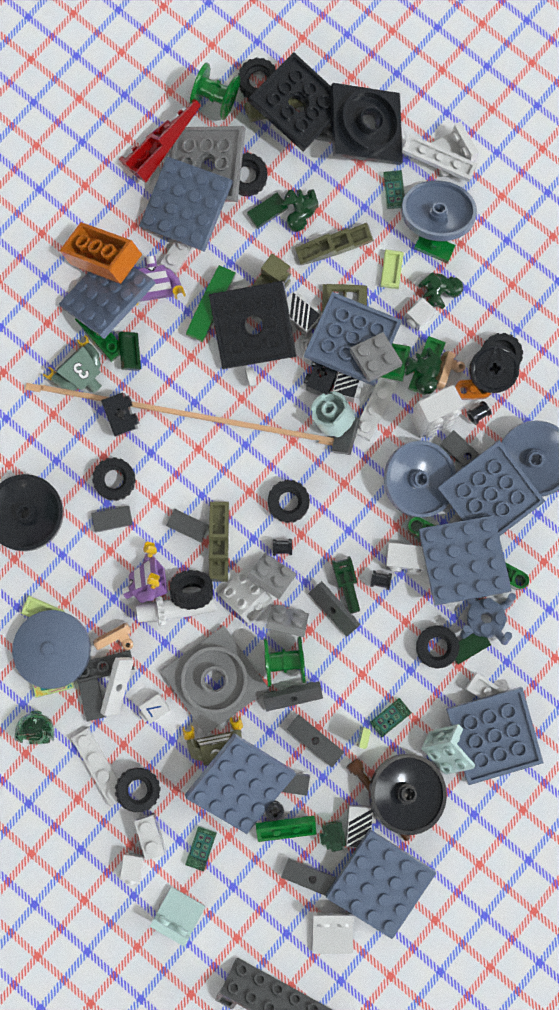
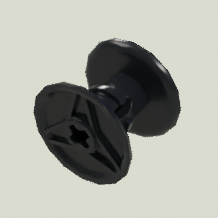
(507, 369)

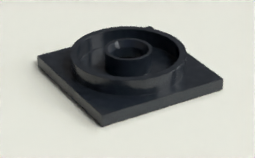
(295, 81)
(353, 137)
(230, 313)

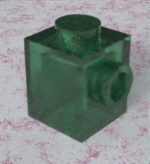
(333, 835)

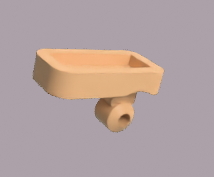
(447, 365)
(120, 632)

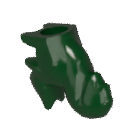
(304, 208)
(437, 285)
(428, 367)

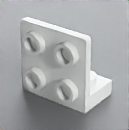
(459, 143)
(246, 597)
(333, 932)

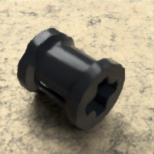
(479, 412)
(282, 547)
(381, 580)
(279, 814)

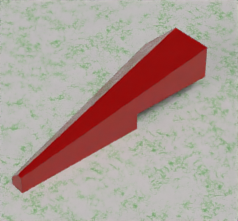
(151, 152)

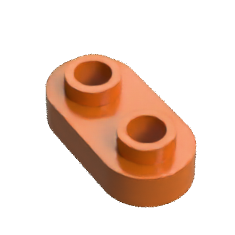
(472, 391)

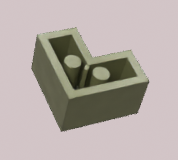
(274, 271)

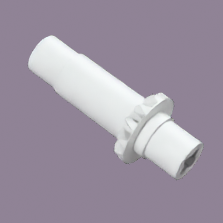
(165, 609)

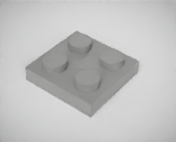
(375, 357)
(271, 576)
(287, 620)

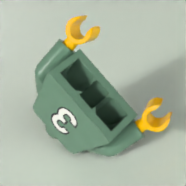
(78, 369)

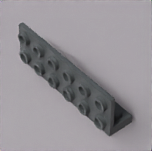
(260, 991)

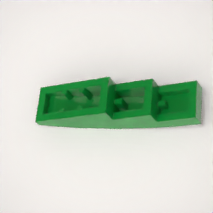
(203, 316)

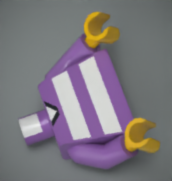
(166, 281)
(148, 579)

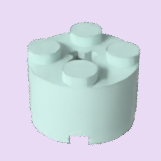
(332, 414)

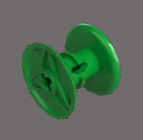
(215, 90)
(284, 660)

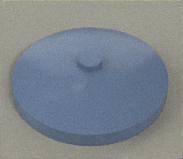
(439, 210)
(536, 451)
(413, 478)
(51, 649)

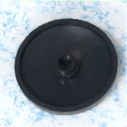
(29, 512)
(407, 794)

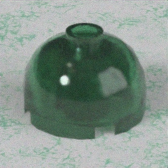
(34, 728)

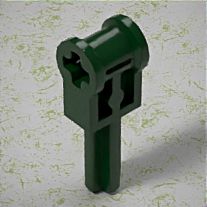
(346, 579)

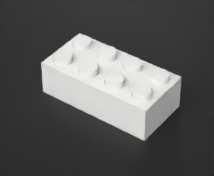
(437, 412)

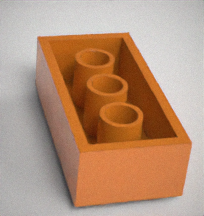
(101, 252)

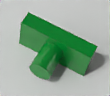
(437, 249)

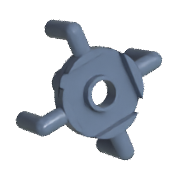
(498, 619)

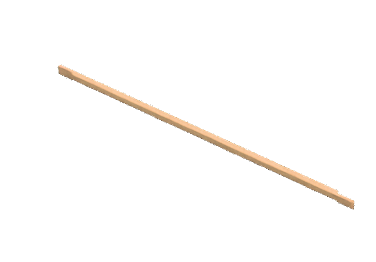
(322, 439)

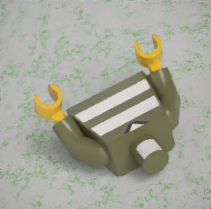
(206, 748)

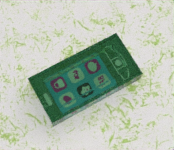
(393, 189)
(390, 717)
(201, 848)

